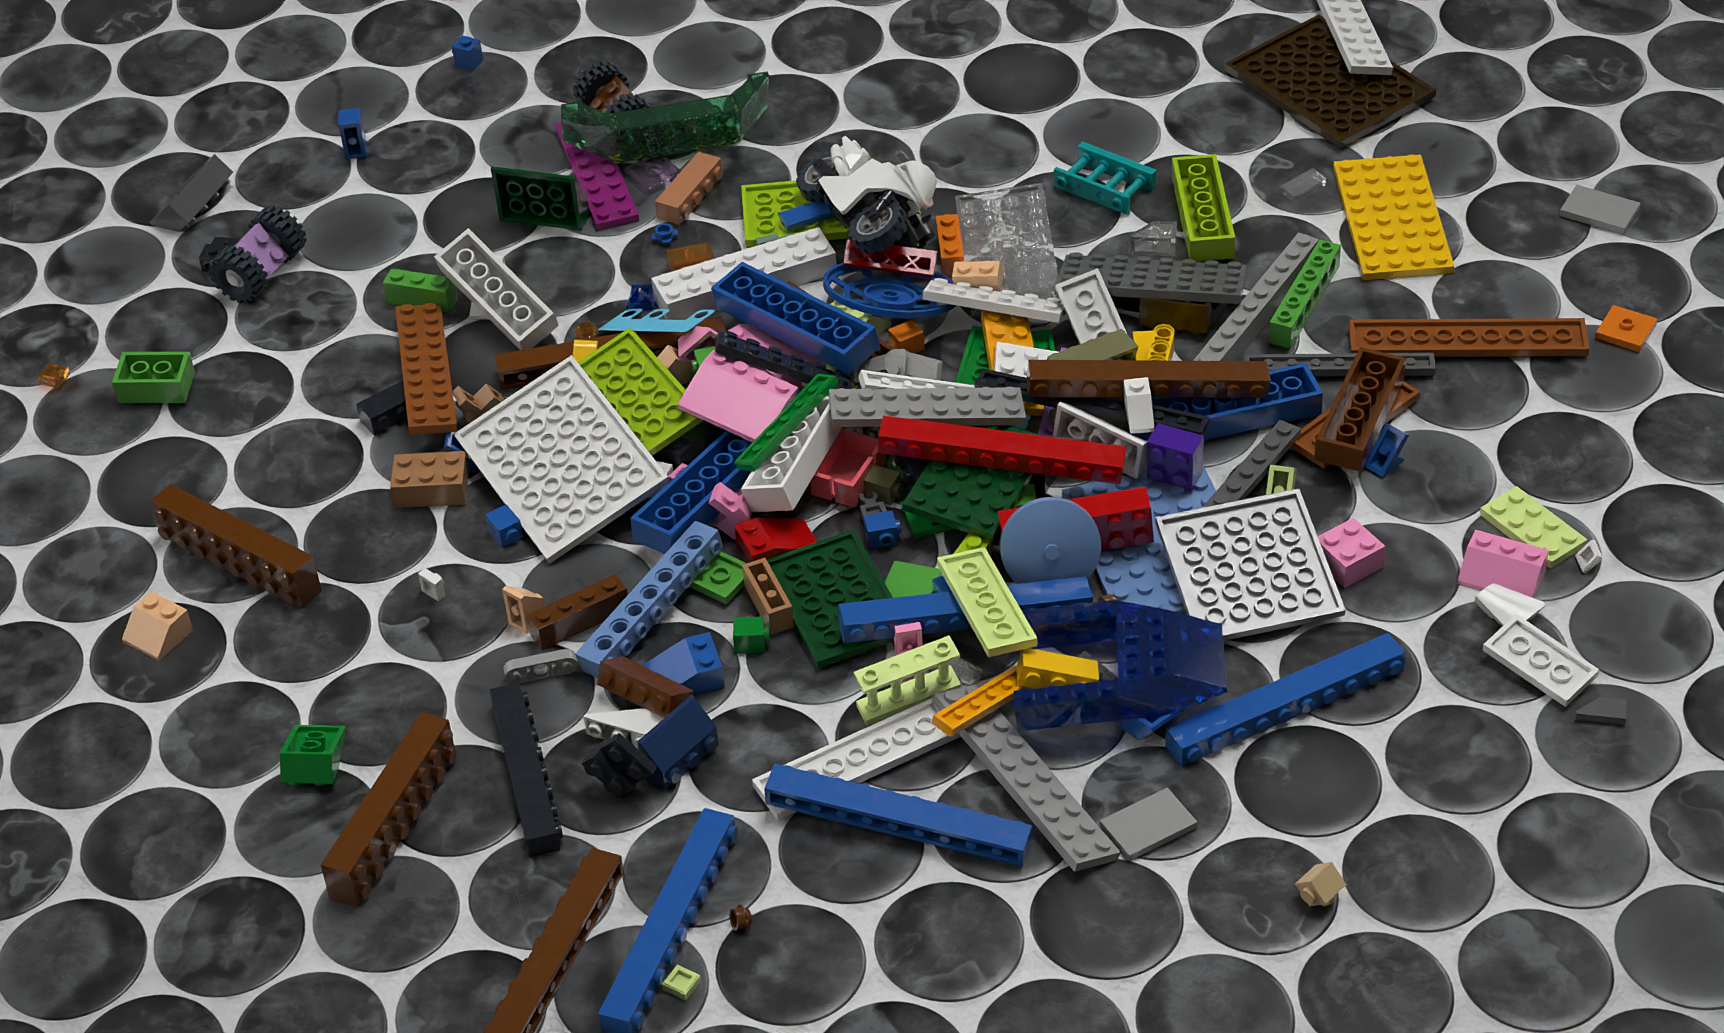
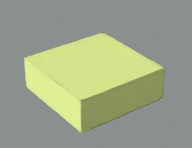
(681, 982)

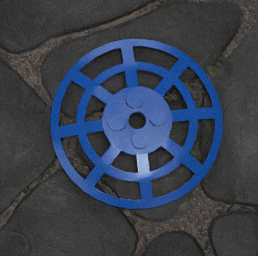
(883, 295)

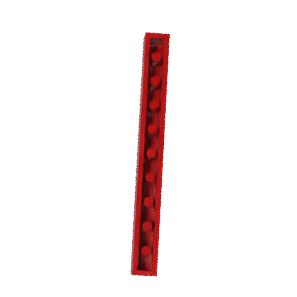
(1001, 449)

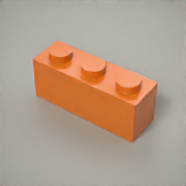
(949, 242)

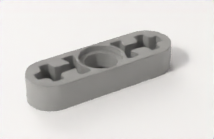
(524, 675)

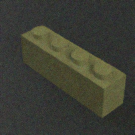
(1112, 346)

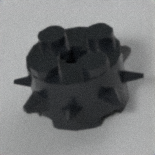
(917, 232)

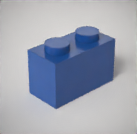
(352, 133)

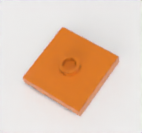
(1626, 328)

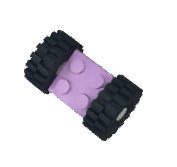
(245, 268)

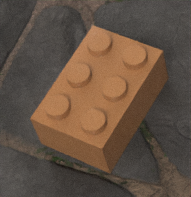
(429, 479)

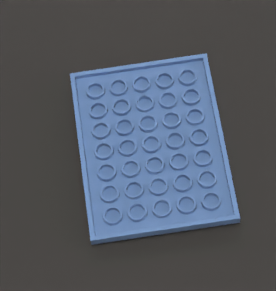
(1142, 571)

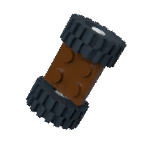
(606, 89)

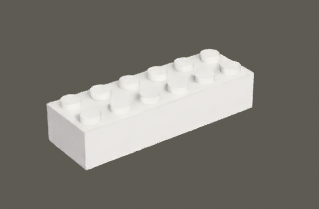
(496, 290)
(789, 469)

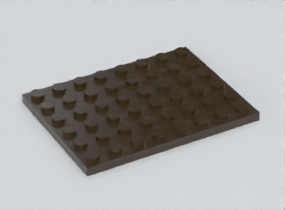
(1312, 83)

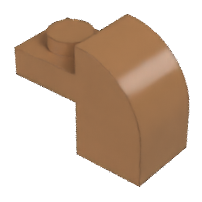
(476, 405)

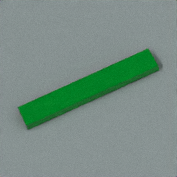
(786, 422)

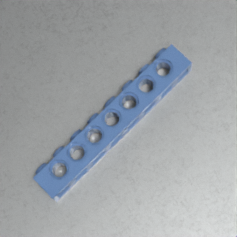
(651, 597)

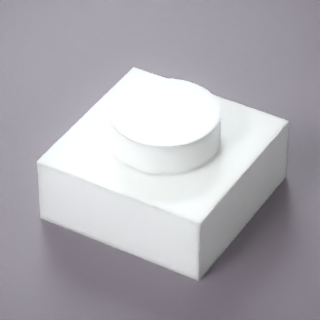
(432, 584)

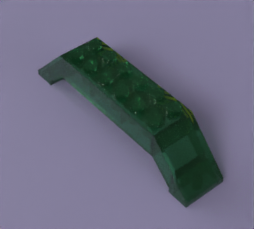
(666, 127)

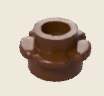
(740, 918)

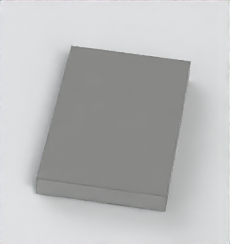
(1600, 209)
(1148, 824)

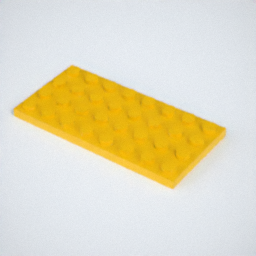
(1393, 217)

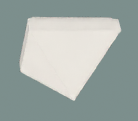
(1589, 556)

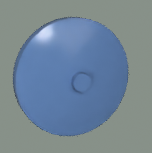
(1050, 541)

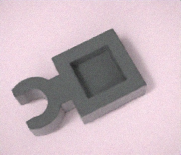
(871, 505)

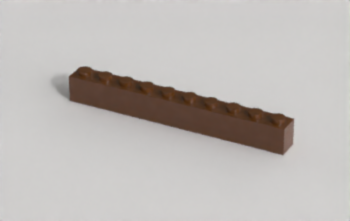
(526, 365)
(1165, 378)
(558, 944)

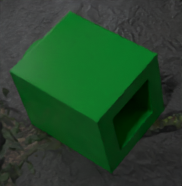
(750, 635)

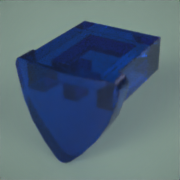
(641, 297)

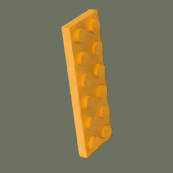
(1012, 330)

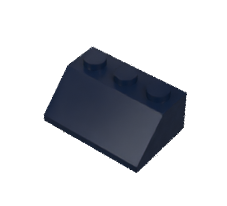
(679, 742)

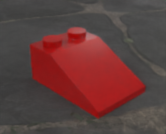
(771, 537)

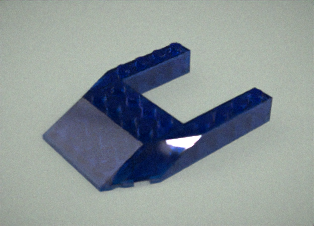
(1162, 664)

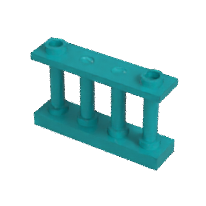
(1111, 164)

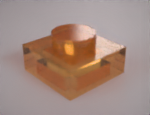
(53, 375)

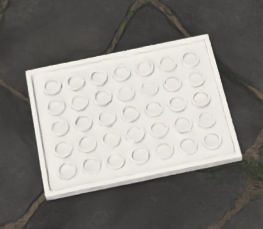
(561, 458)

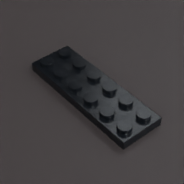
(774, 360)

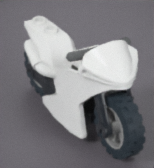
(868, 194)

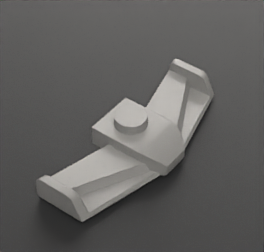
(901, 363)

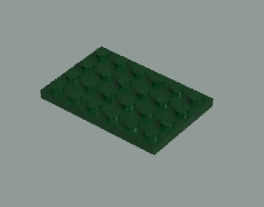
(967, 494)
(818, 581)

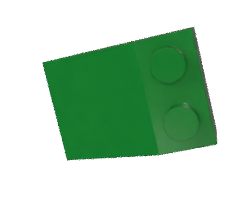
(312, 754)

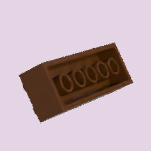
(1360, 409)

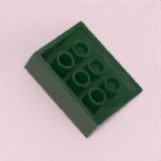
(540, 198)

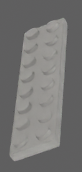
(942, 405)

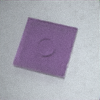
(652, 173)

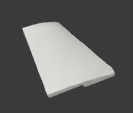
(1505, 603)

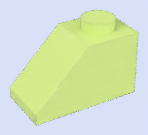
(1280, 479)

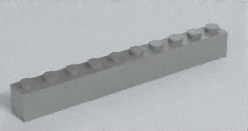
(1259, 303)

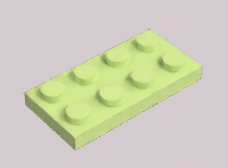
(1533, 524)

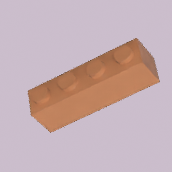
(689, 188)

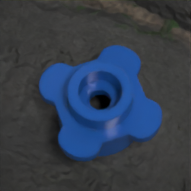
(664, 233)

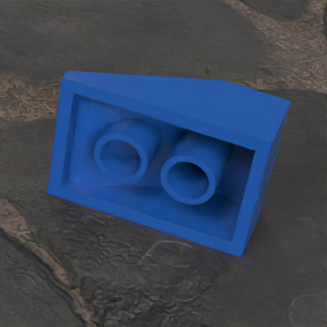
(692, 664)

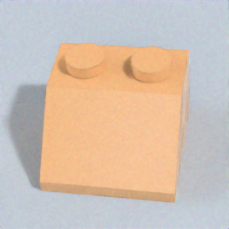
(979, 273)
(156, 626)

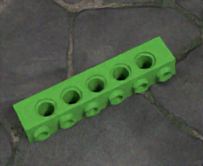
(1304, 294)

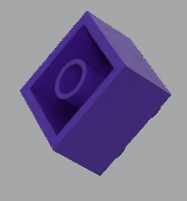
(1175, 456)

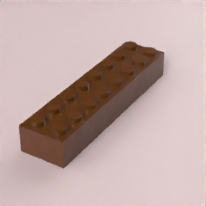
(236, 546)
(388, 810)

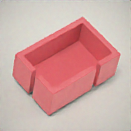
(845, 467)

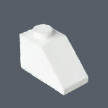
(1138, 405)

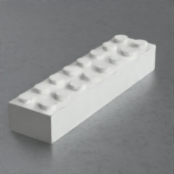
(793, 259)

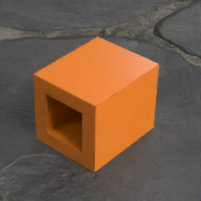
(907, 337)

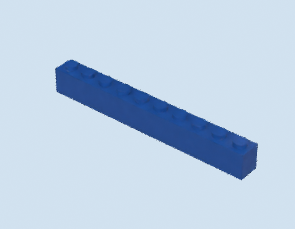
(942, 612)
(1284, 699)
(898, 814)
(668, 923)

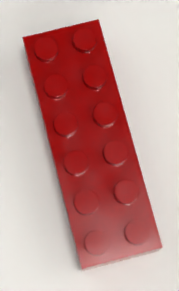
(1120, 516)

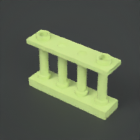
(910, 693)

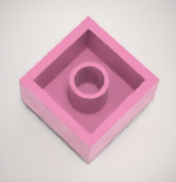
(1352, 552)

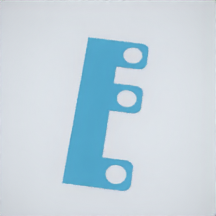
(653, 323)

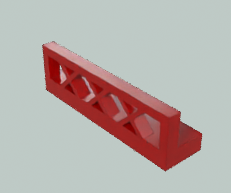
(893, 255)

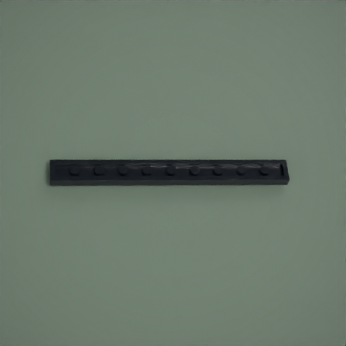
(1101, 407)

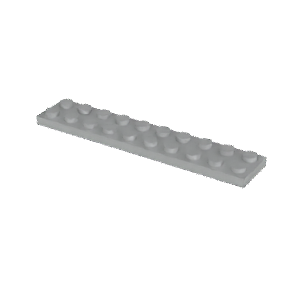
(1034, 787)

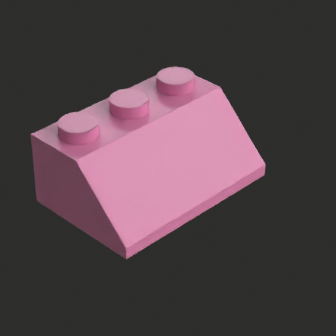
(1504, 563)

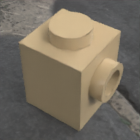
(1320, 884)

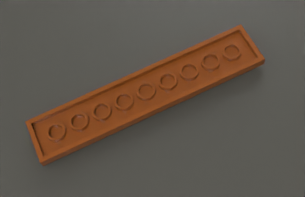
(1472, 336)
(425, 369)

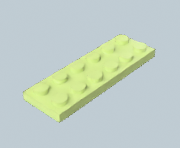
(987, 602)

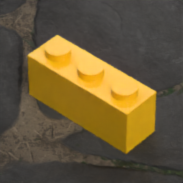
(1046, 669)

